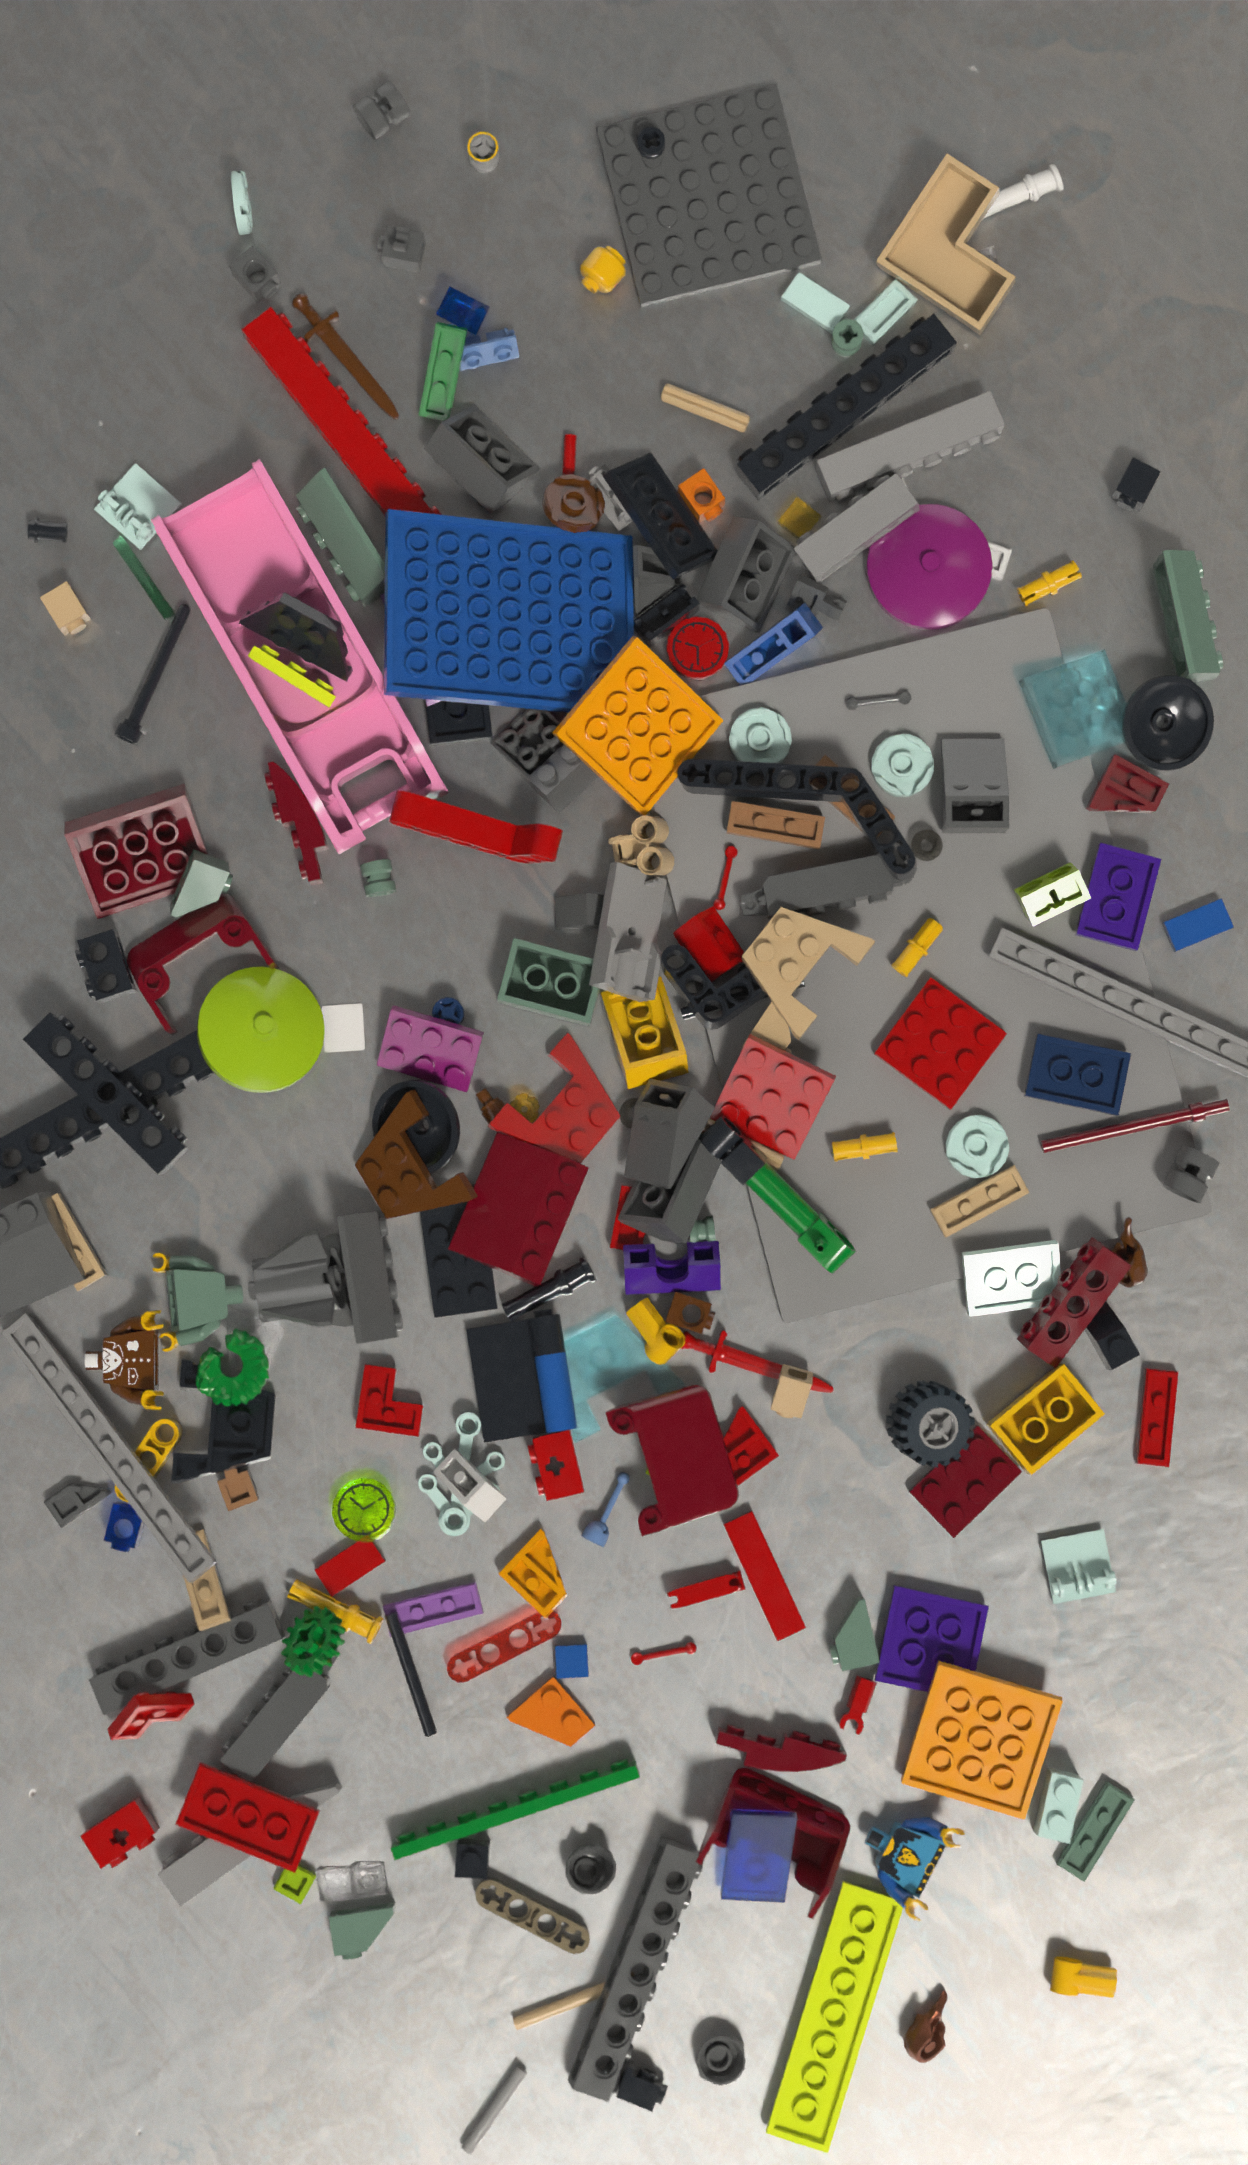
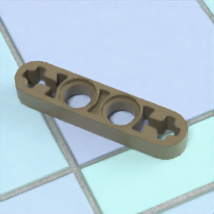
(530, 1920)

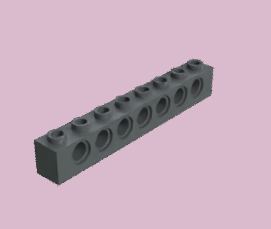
(605, 2080)

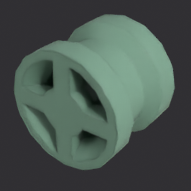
(845, 344)
(703, 1230)

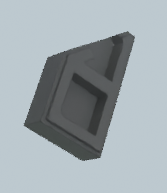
(74, 1501)

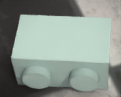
(1058, 1805)

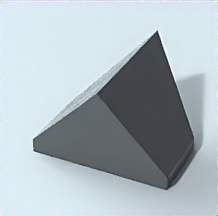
(650, 579)

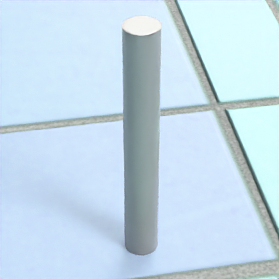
(494, 2110)

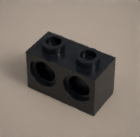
(113, 963)

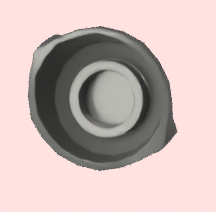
(721, 2060)

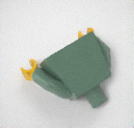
(195, 1298)

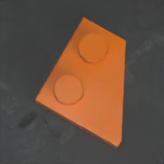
(553, 1714)

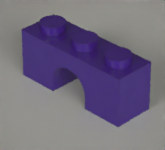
(693, 1272)

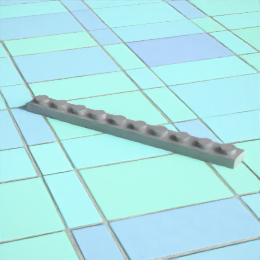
(1121, 1001)
(109, 1448)

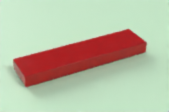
(764, 1576)

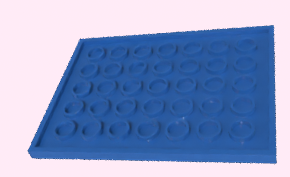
(501, 610)

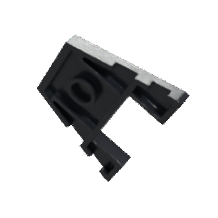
(236, 1434)

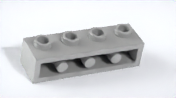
(856, 527)

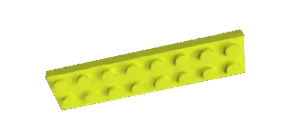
(834, 2017)

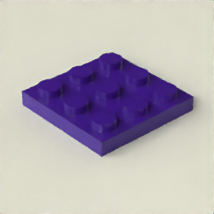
(928, 1630)

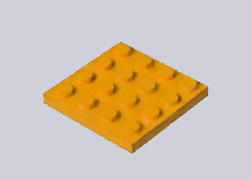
(637, 726)
(981, 1740)

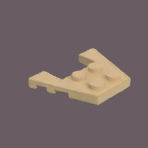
(789, 951)

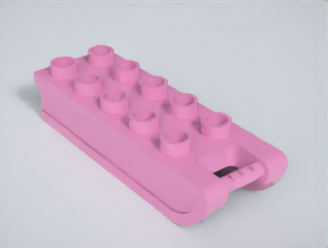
(246, 551)

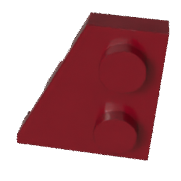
(1127, 789)

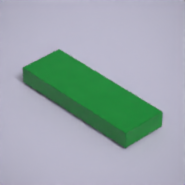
(443, 371)

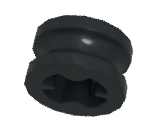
(650, 133)

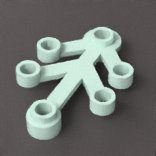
(456, 1507)

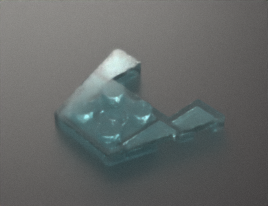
(603, 1359)

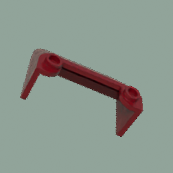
(682, 1456)

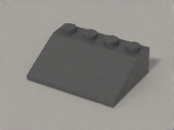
(34, 1253)

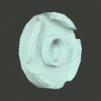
(241, 202)
(760, 737)
(902, 765)
(977, 1146)

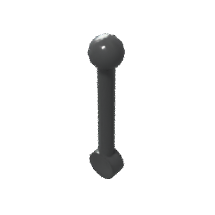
(904, 698)

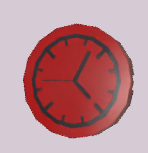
(697, 648)

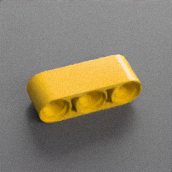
(161, 1449)

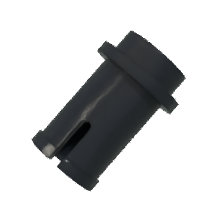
(47, 531)

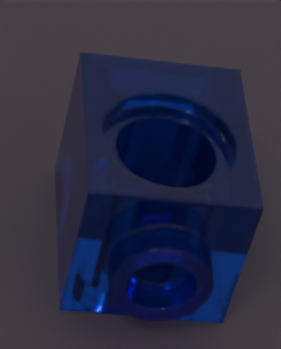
(462, 310)
(119, 1542)

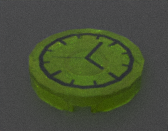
(364, 1510)

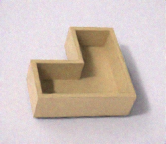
(932, 248)

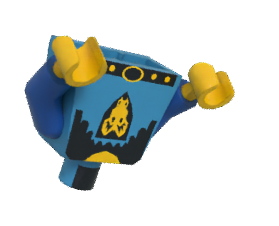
(909, 1857)

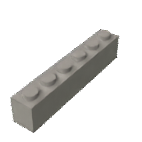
(910, 446)

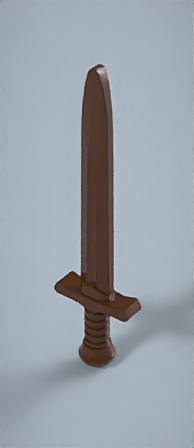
(343, 353)

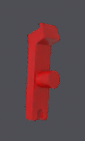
(707, 1590)

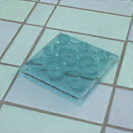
(1076, 708)

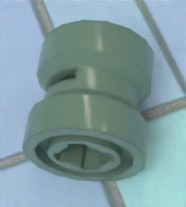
(379, 879)

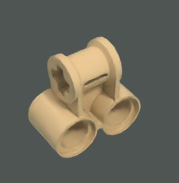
(639, 849)

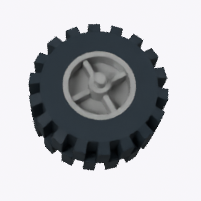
(930, 1423)

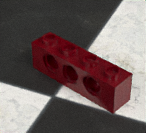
(1073, 1319)

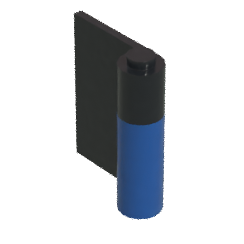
(522, 1377)

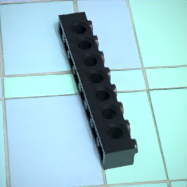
(764, 479)
(76, 1108)

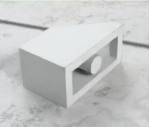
(469, 1485)

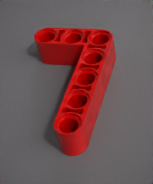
(467, 828)

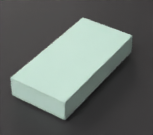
(815, 302)
(885, 311)

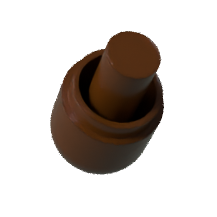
(491, 1106)

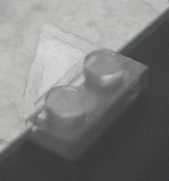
(267, 1333)

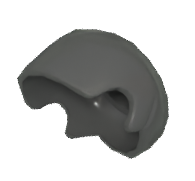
(590, 1869)

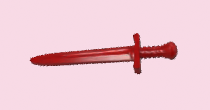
(742, 1359)

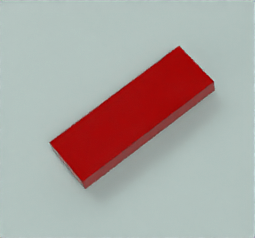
(1157, 1417)

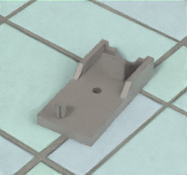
(623, 961)

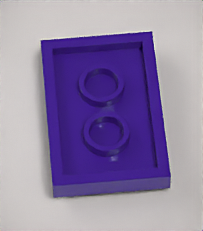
(1120, 897)

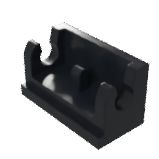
(665, 615)

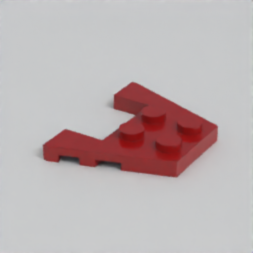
(574, 1118)

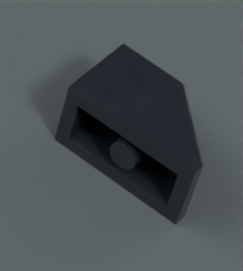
(1110, 1338)

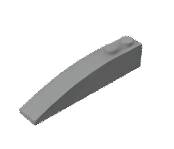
(210, 1860)

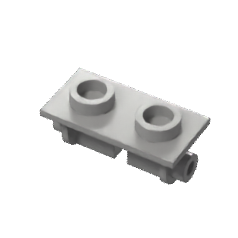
(613, 507)

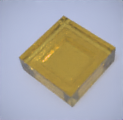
(799, 518)

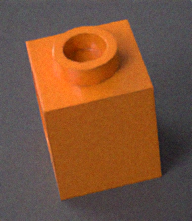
(700, 483)

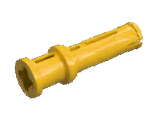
(352, 1616)

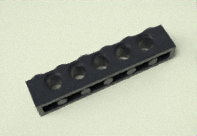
(44, 1040)

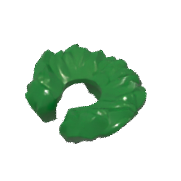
(247, 1384)

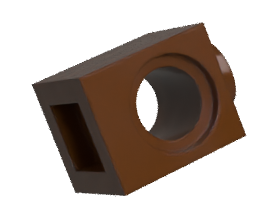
(675, 1316)

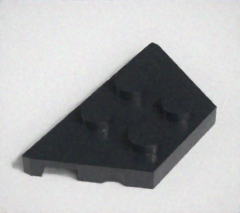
(301, 631)

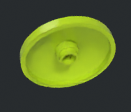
(260, 1029)

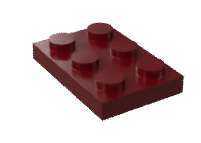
(967, 1485)

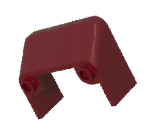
(181, 936)
(818, 1832)

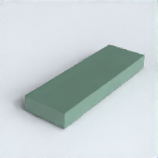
(1095, 1831)

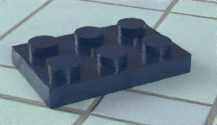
(1077, 1074)

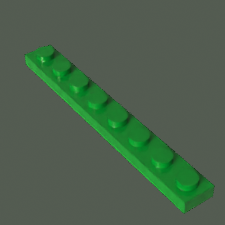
(501, 1812)

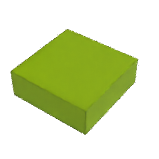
(295, 1884)

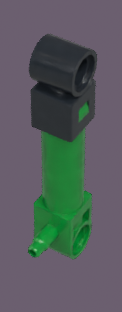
(750, 1167)

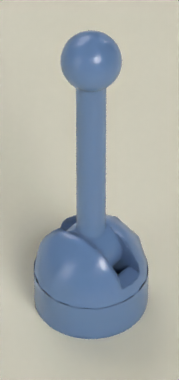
(597, 1530)

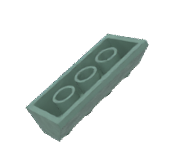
(343, 537)
(1186, 615)

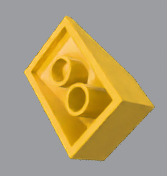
(645, 1037)

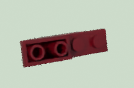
(296, 811)
(792, 1755)

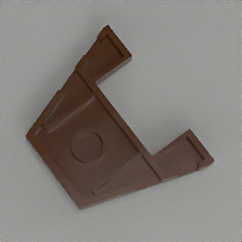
(398, 1173)

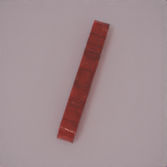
(503, 1643)

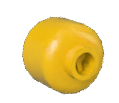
(602, 269)

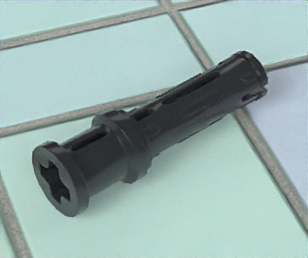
(562, 1283)

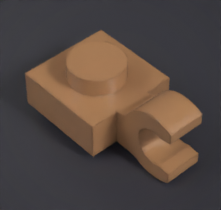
(237, 1488)

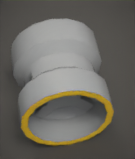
(482, 145)

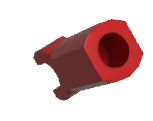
(858, 1702)

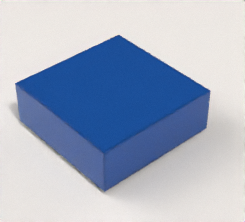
(571, 1661)

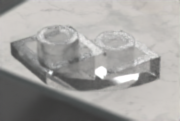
(352, 1882)

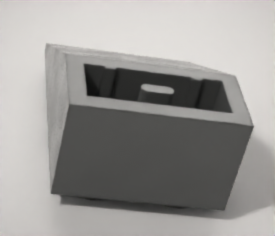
(543, 758)
(974, 786)
(664, 1131)

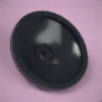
(1185, 727)
(442, 1137)

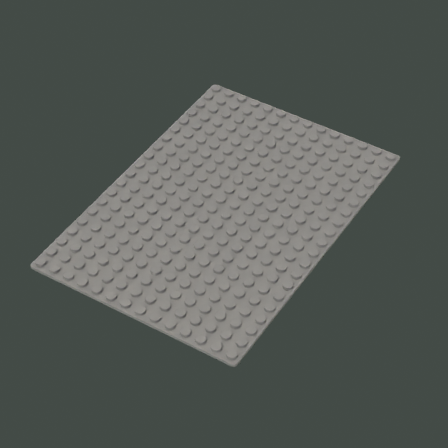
(960, 689)

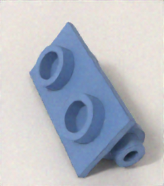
(499, 347)

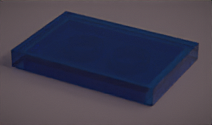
(758, 1855)

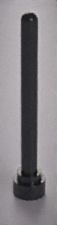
(130, 728)

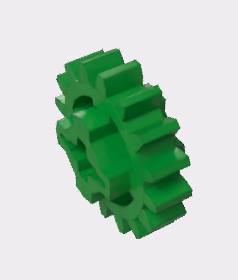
(313, 1641)

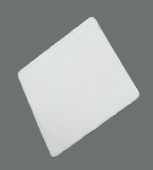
(343, 1028)

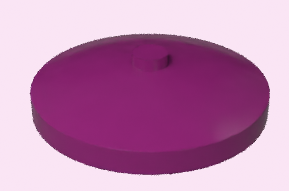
(930, 568)

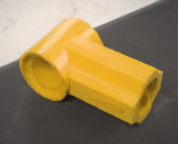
(661, 1338)
(1074, 1977)

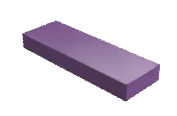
(437, 1607)

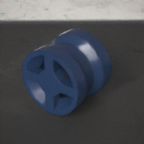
(445, 1010)

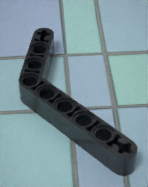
(802, 790)

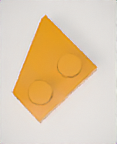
(536, 1575)

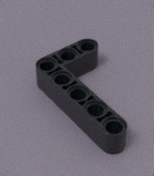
(709, 994)

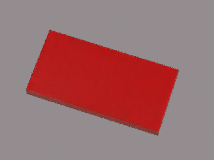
(247, 1817)

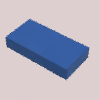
(1197, 925)

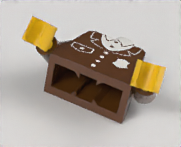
(131, 1360)

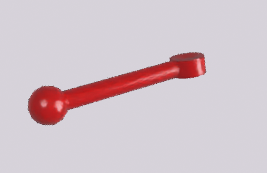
(730, 852)
(689, 1648)

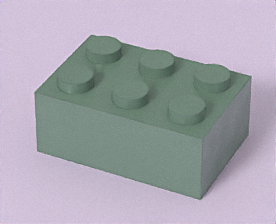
(549, 983)

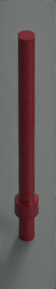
(1195, 1112)

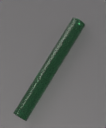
(143, 578)

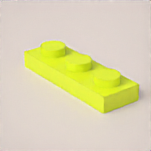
(292, 674)

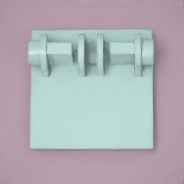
(133, 505)
(1078, 1566)

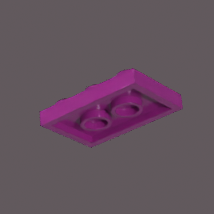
(430, 1048)

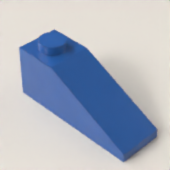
(774, 645)

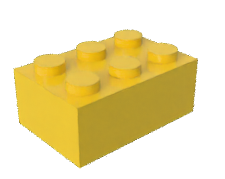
(1045, 1419)

